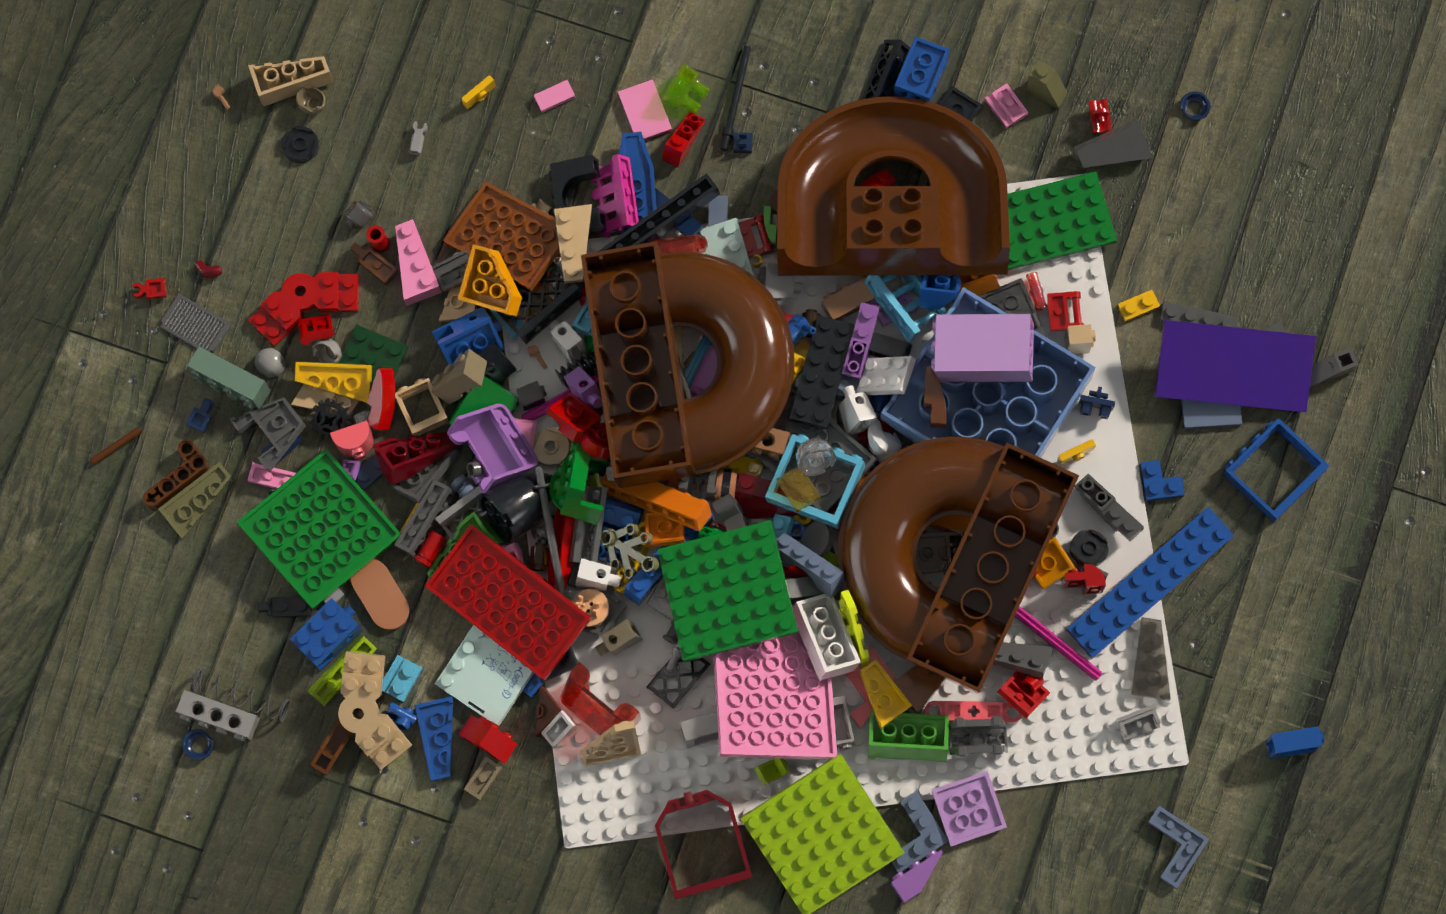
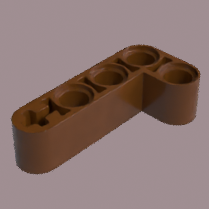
(174, 477)

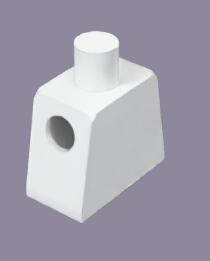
(567, 340)
(856, 411)
(588, 575)

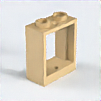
(426, 425)

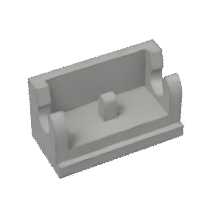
(1138, 723)

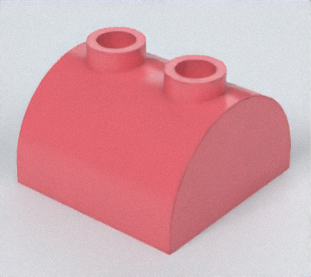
(354, 440)

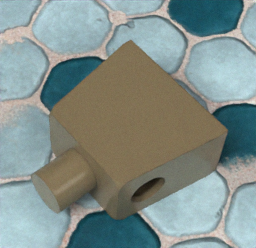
(626, 635)

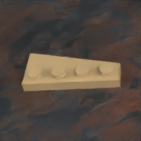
(573, 233)

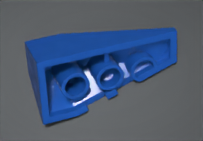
(939, 290)

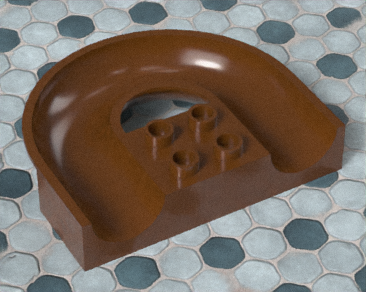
(892, 230)
(633, 308)
(1012, 513)

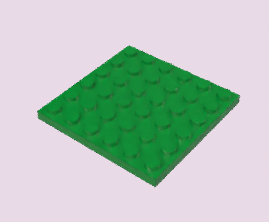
(319, 529)
(727, 591)

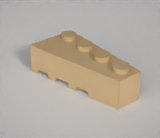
(285, 79)

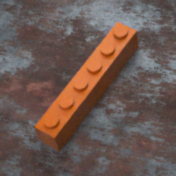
(663, 501)

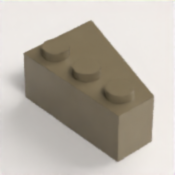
(459, 377)

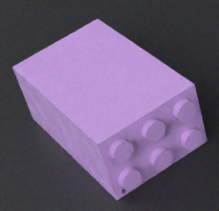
(983, 348)

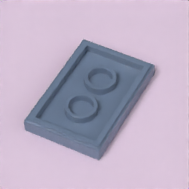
(1208, 414)

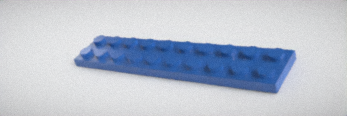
(1149, 582)

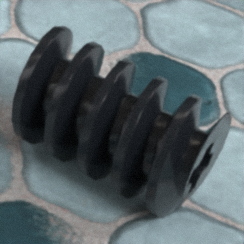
(586, 364)

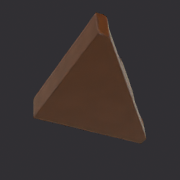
(546, 710)

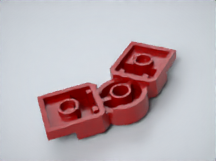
(283, 309)
(581, 425)

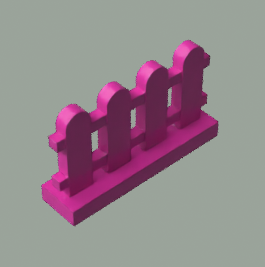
(624, 195)

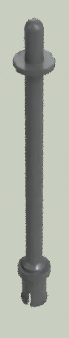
(549, 529)

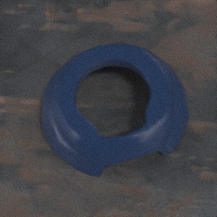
(1199, 98)
(188, 740)

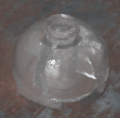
(815, 456)

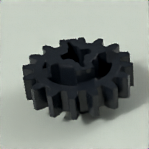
(327, 411)

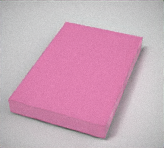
(645, 110)

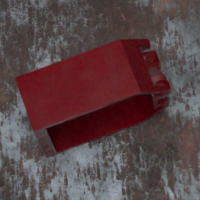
(688, 801)

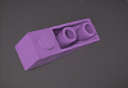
(912, 882)

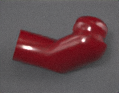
(208, 271)

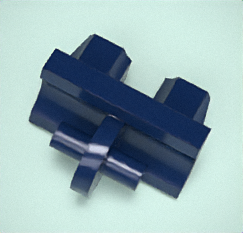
(1087, 402)

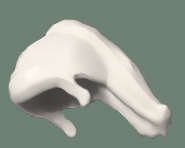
(882, 443)

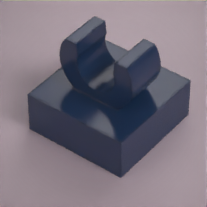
(742, 142)

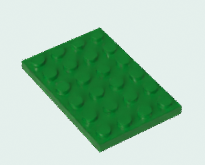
(1058, 220)

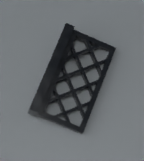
(551, 310)

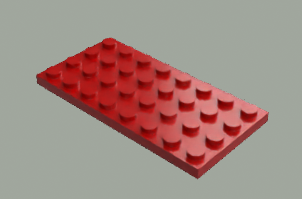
(508, 602)

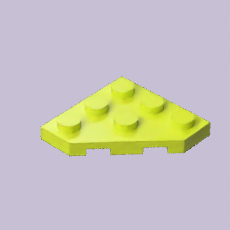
(849, 615)

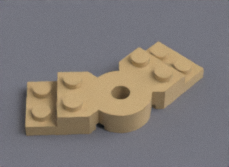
(374, 731)

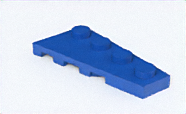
(436, 728)

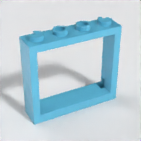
(811, 512)

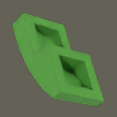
(771, 229)

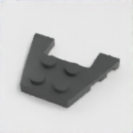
(278, 423)
(617, 607)

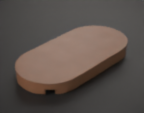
(381, 596)

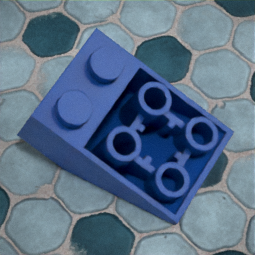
(617, 516)

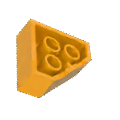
(489, 282)

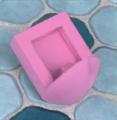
(514, 549)

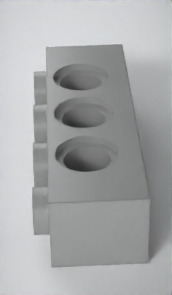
(190, 701)

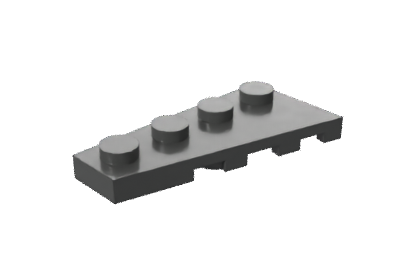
(1184, 313)

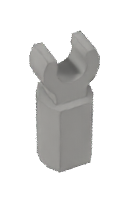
(417, 139)

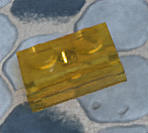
(798, 489)

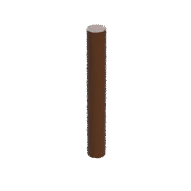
(116, 445)

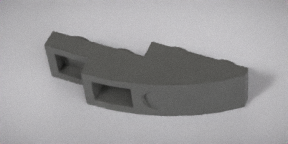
(1108, 508)

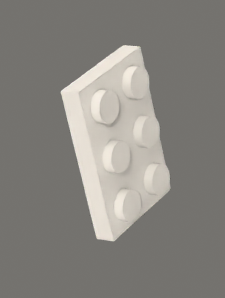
(886, 375)

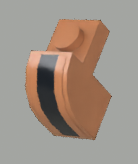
(726, 482)

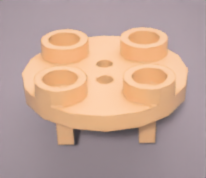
(598, 610)

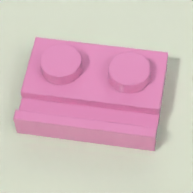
(1006, 106)

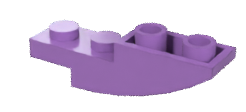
(860, 340)

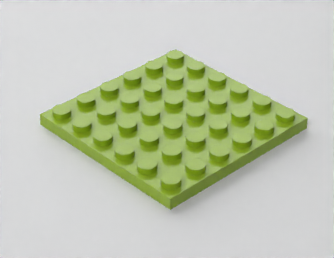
(822, 835)

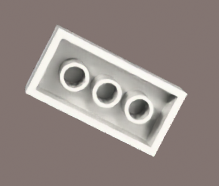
(825, 636)

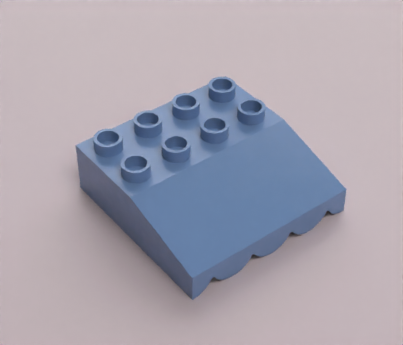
(995, 411)

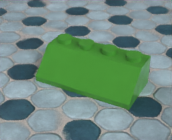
(910, 737)

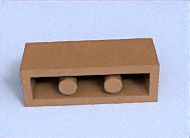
(847, 300)

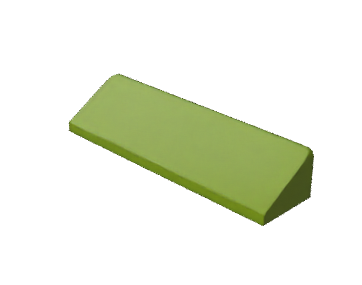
(331, 679)

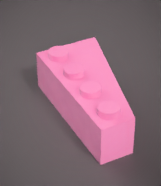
(415, 268)

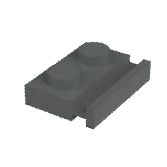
(451, 271)

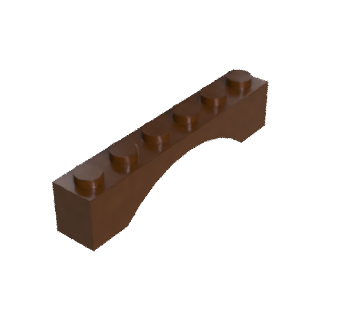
(333, 745)

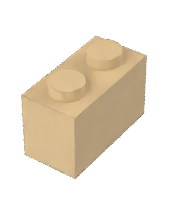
(1079, 339)

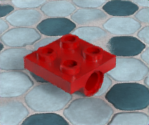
(1024, 692)

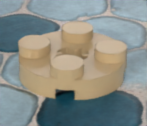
(553, 457)

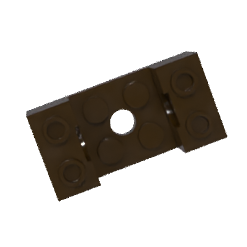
(943, 549)

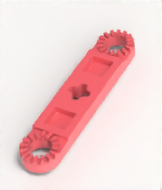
(960, 709)

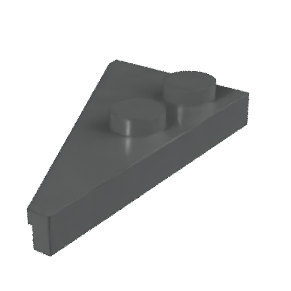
(418, 484)

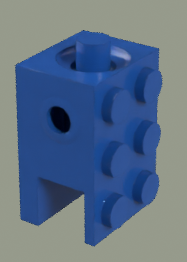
(922, 70)
(467, 332)
(327, 633)

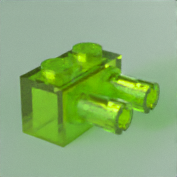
(678, 88)

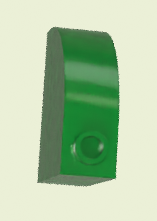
(484, 396)

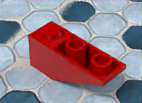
(682, 139)

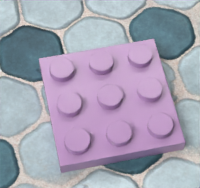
(968, 808)

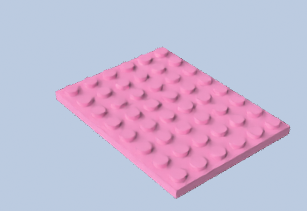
(773, 703)

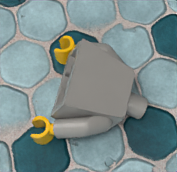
(779, 286)

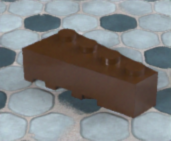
(919, 686)

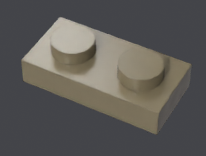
(483, 778)

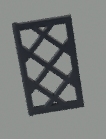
(682, 691)

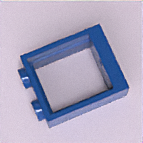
(1294, 742)

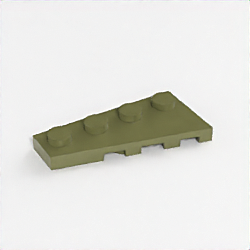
(192, 502)

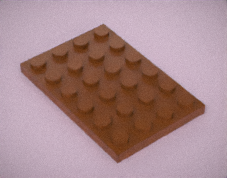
(512, 227)

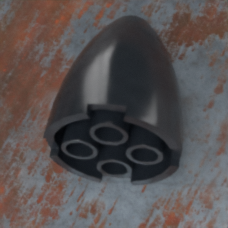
(514, 506)

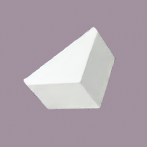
(559, 729)

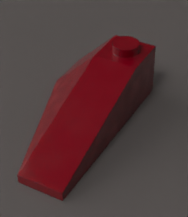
(409, 456)
(751, 495)

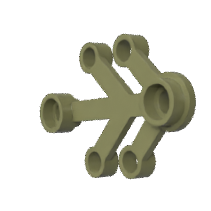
(627, 550)

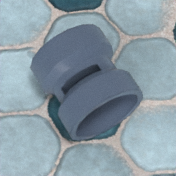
(462, 486)

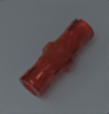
(1036, 291)

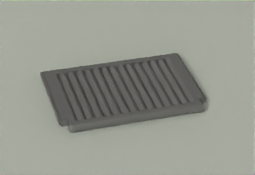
(194, 324)

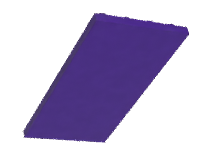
(1235, 366)

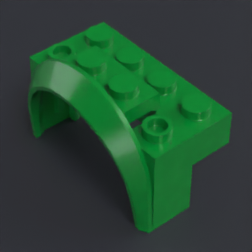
(576, 469)

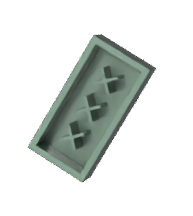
(228, 378)

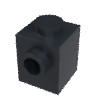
(531, 395)

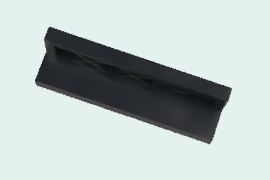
(891, 71)

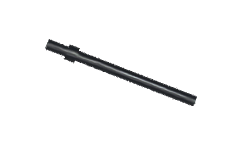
(728, 131)

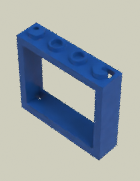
(1279, 426)

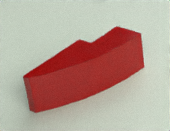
(382, 399)

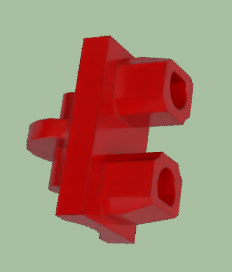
(1099, 116)

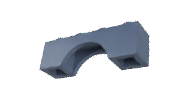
(824, 574)

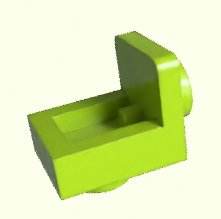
(772, 770)

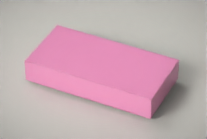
(554, 96)

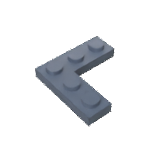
(930, 833)
(1191, 844)

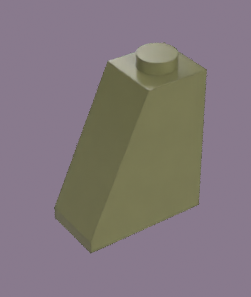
(1046, 85)

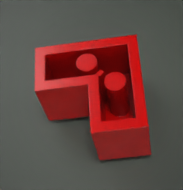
(488, 738)

